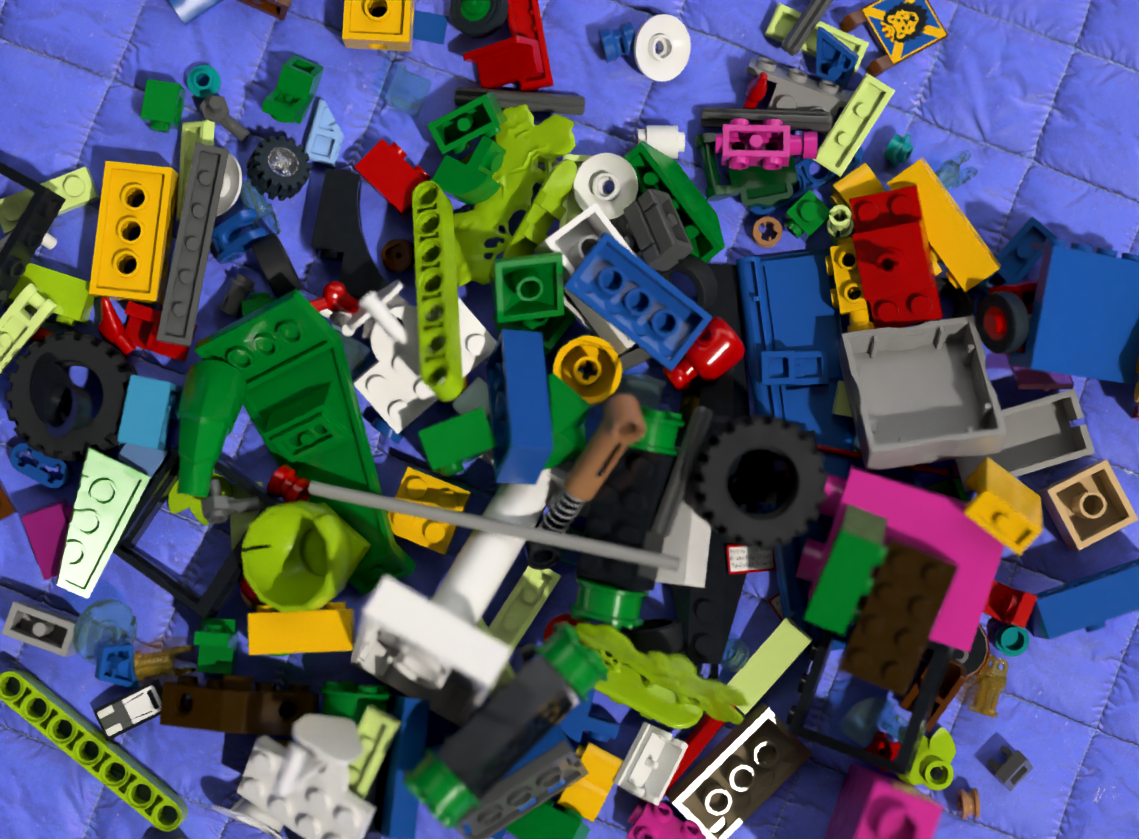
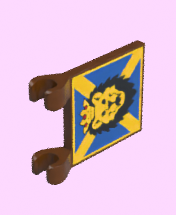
(899, 28)

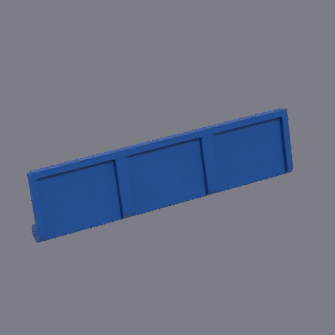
(787, 309)

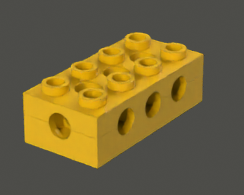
(388, 32)
(118, 217)

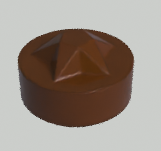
(398, 255)

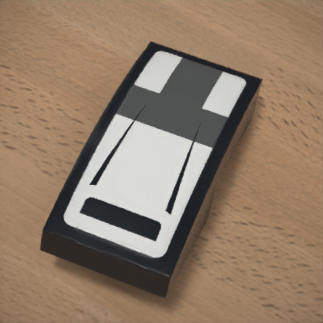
(130, 710)

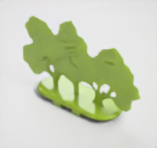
(524, 147)
(658, 684)

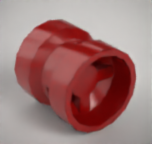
(288, 485)

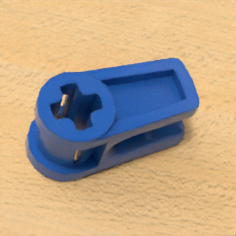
(230, 241)

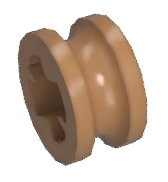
(756, 234)
(968, 803)

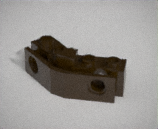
(234, 705)

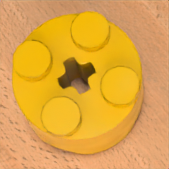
(605, 363)

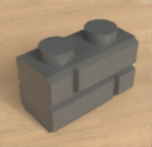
(657, 230)

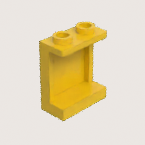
(1004, 506)

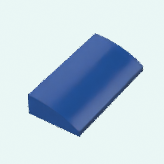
(637, 301)
(405, 753)

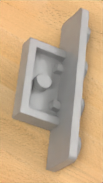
(797, 91)

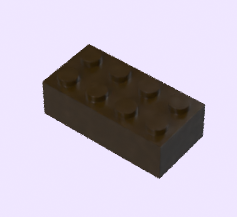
(898, 616)

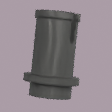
(237, 292)

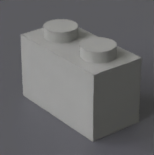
(40, 628)

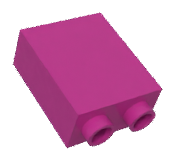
(924, 520)
(881, 809)

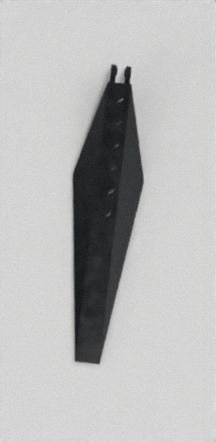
(710, 611)

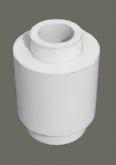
(663, 138)

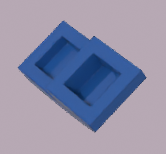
(794, 368)

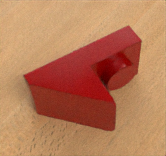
(1009, 604)

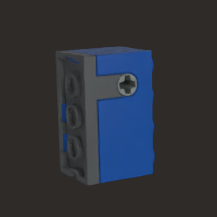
(535, 779)

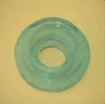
(742, 652)

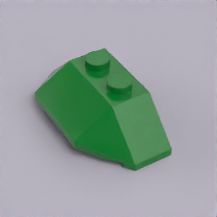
(697, 216)

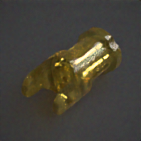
(161, 662)
(990, 684)

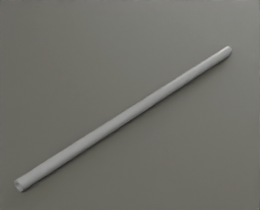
(495, 526)

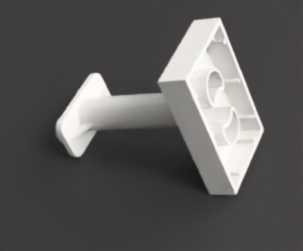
(434, 645)

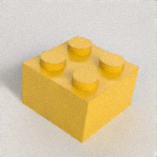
(429, 491)

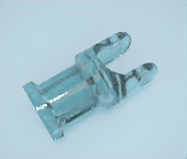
(949, 171)
(265, 211)

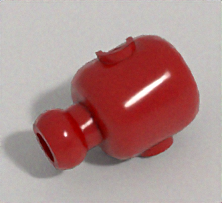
(709, 356)

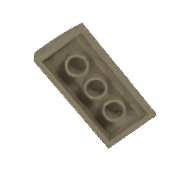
(739, 774)

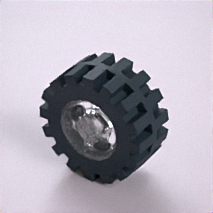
(279, 155)

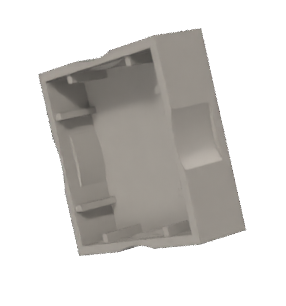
(920, 393)

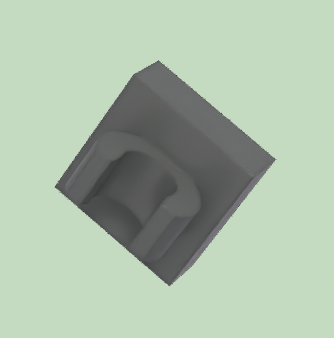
(1013, 770)

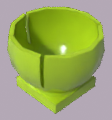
(305, 556)

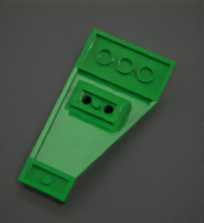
(306, 390)

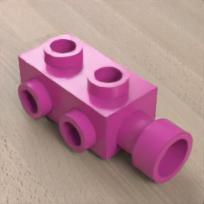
(757, 139)
(660, 823)

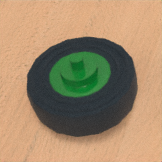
(479, 17)

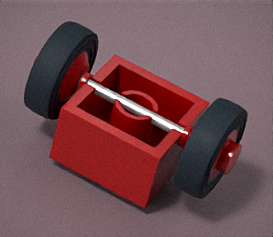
(1006, 316)

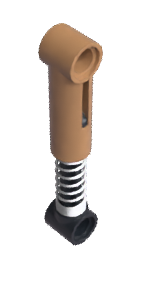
(620, 427)

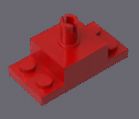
(895, 258)

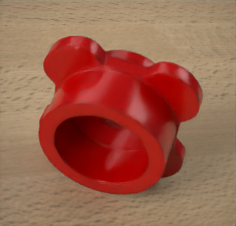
(881, 741)

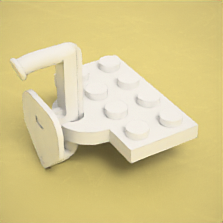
(394, 380)
(299, 787)

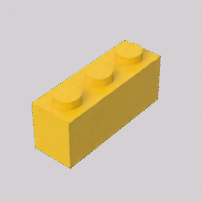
(301, 631)

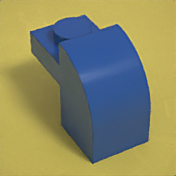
(580, 720)

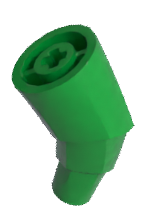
(206, 416)

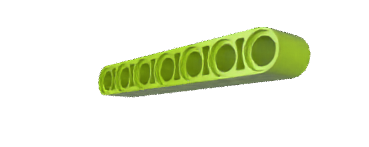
(437, 291)
(108, 751)

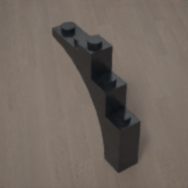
(340, 233)

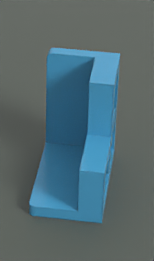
(148, 412)

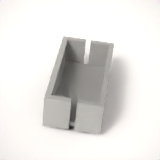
(1035, 437)

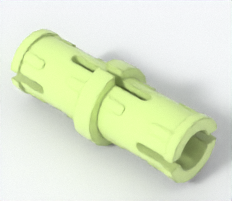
(834, 223)

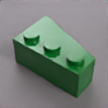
(457, 441)
(847, 570)

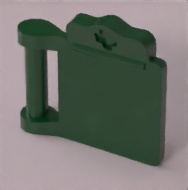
(754, 184)

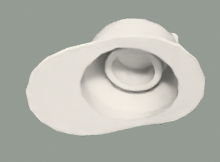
(254, 816)

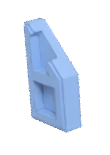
(324, 138)

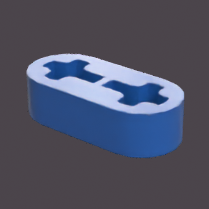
(37, 472)

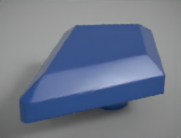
(834, 59)
(116, 664)

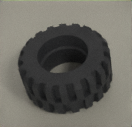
(68, 351)
(805, 490)

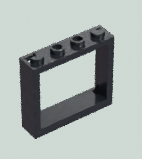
(28, 231)
(145, 511)
(917, 722)

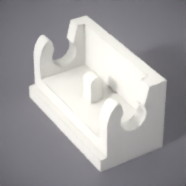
(650, 763)

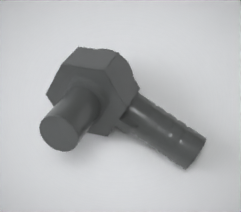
(216, 110)
(218, 507)

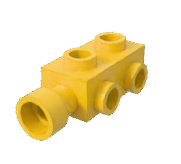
(847, 281)

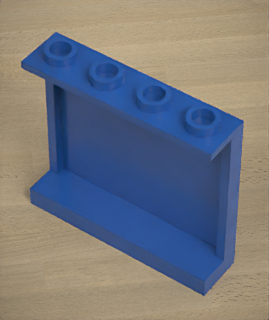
(1084, 314)

